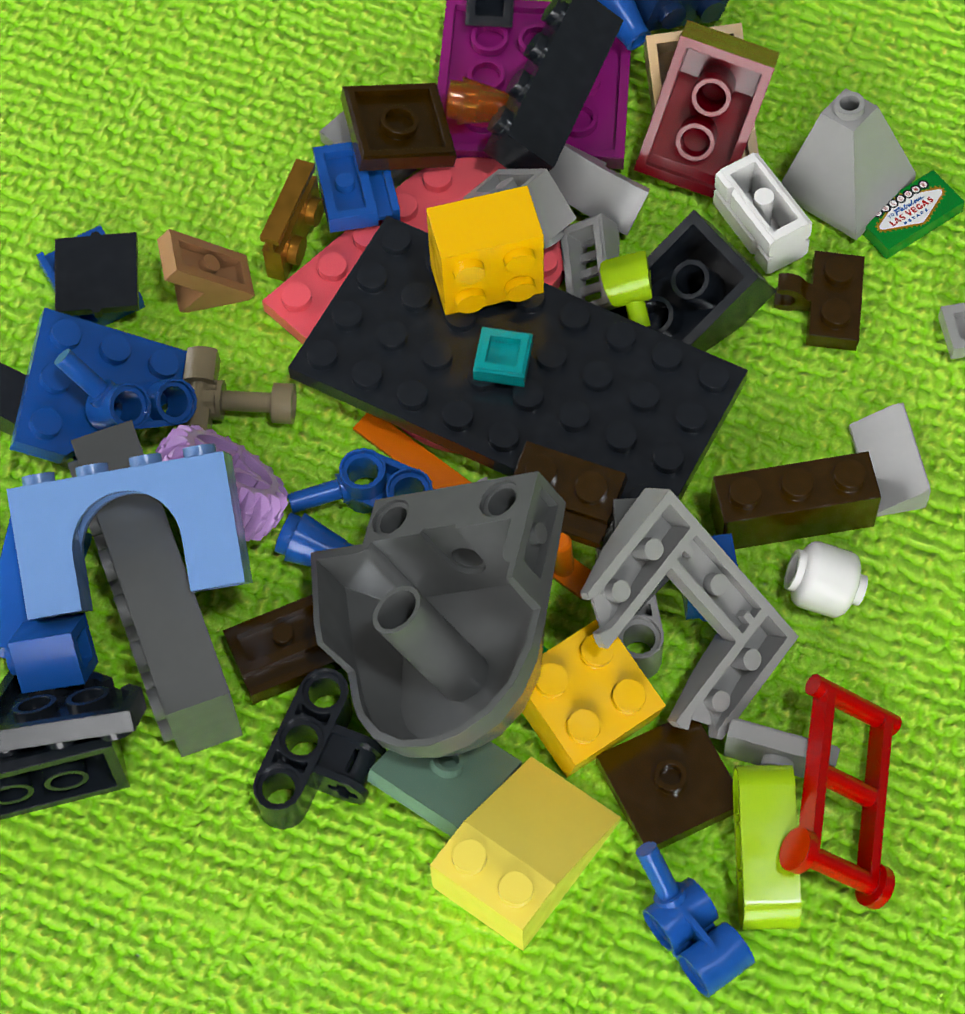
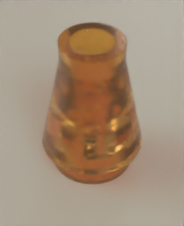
(473, 101)

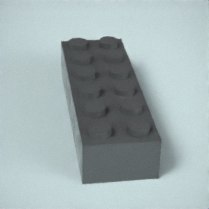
(157, 605)

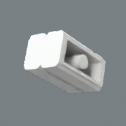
(762, 213)

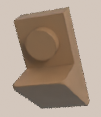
(203, 272)

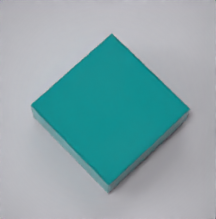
(503, 356)

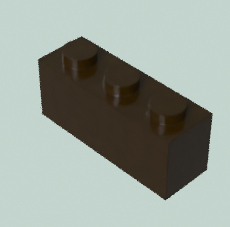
(796, 500)

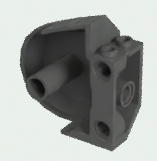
(442, 611)

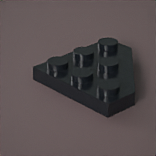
(67, 713)

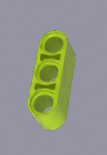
(762, 819)

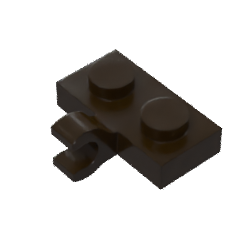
(830, 299)

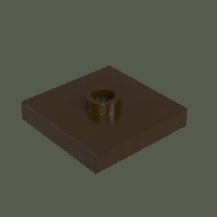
(398, 126)
(668, 783)

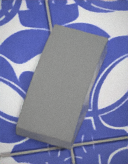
(597, 189)

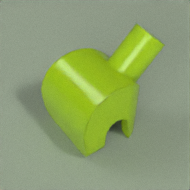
(628, 284)

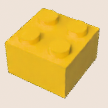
(486, 250)
(589, 699)

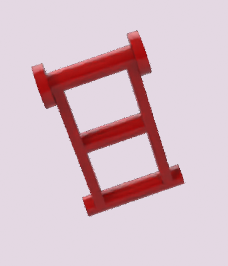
(801, 847)

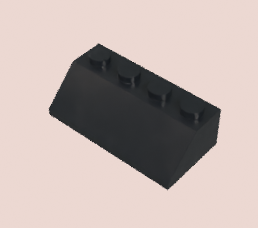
(48, 777)

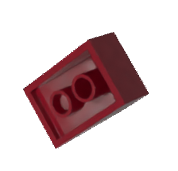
(705, 108)

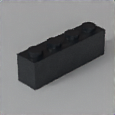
(552, 84)

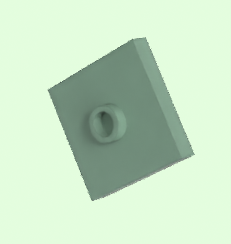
(444, 787)

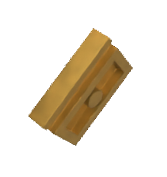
(290, 221)

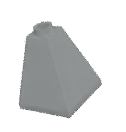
(848, 165)

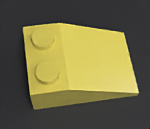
(522, 851)

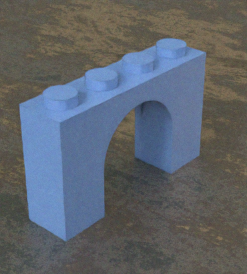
(55, 514)

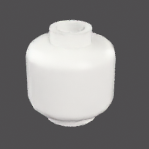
(825, 579)

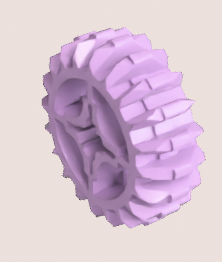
(259, 490)

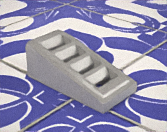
(577, 237)

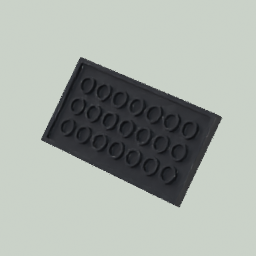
(590, 387)

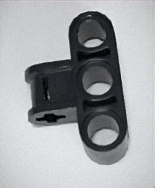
(334, 767)

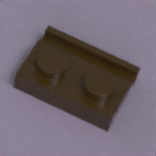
(582, 485)
(277, 649)

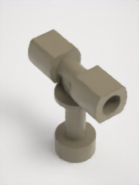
(214, 399)

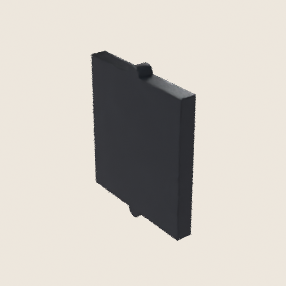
(96, 274)

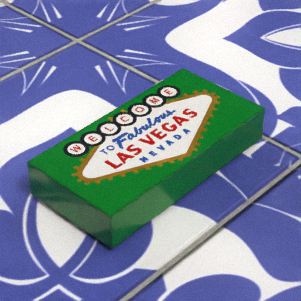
(913, 214)

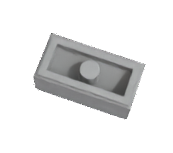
(893, 458)

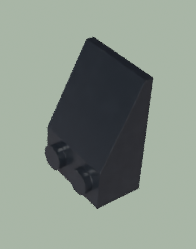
(701, 285)

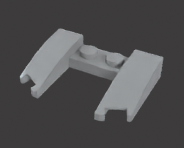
(751, 636)

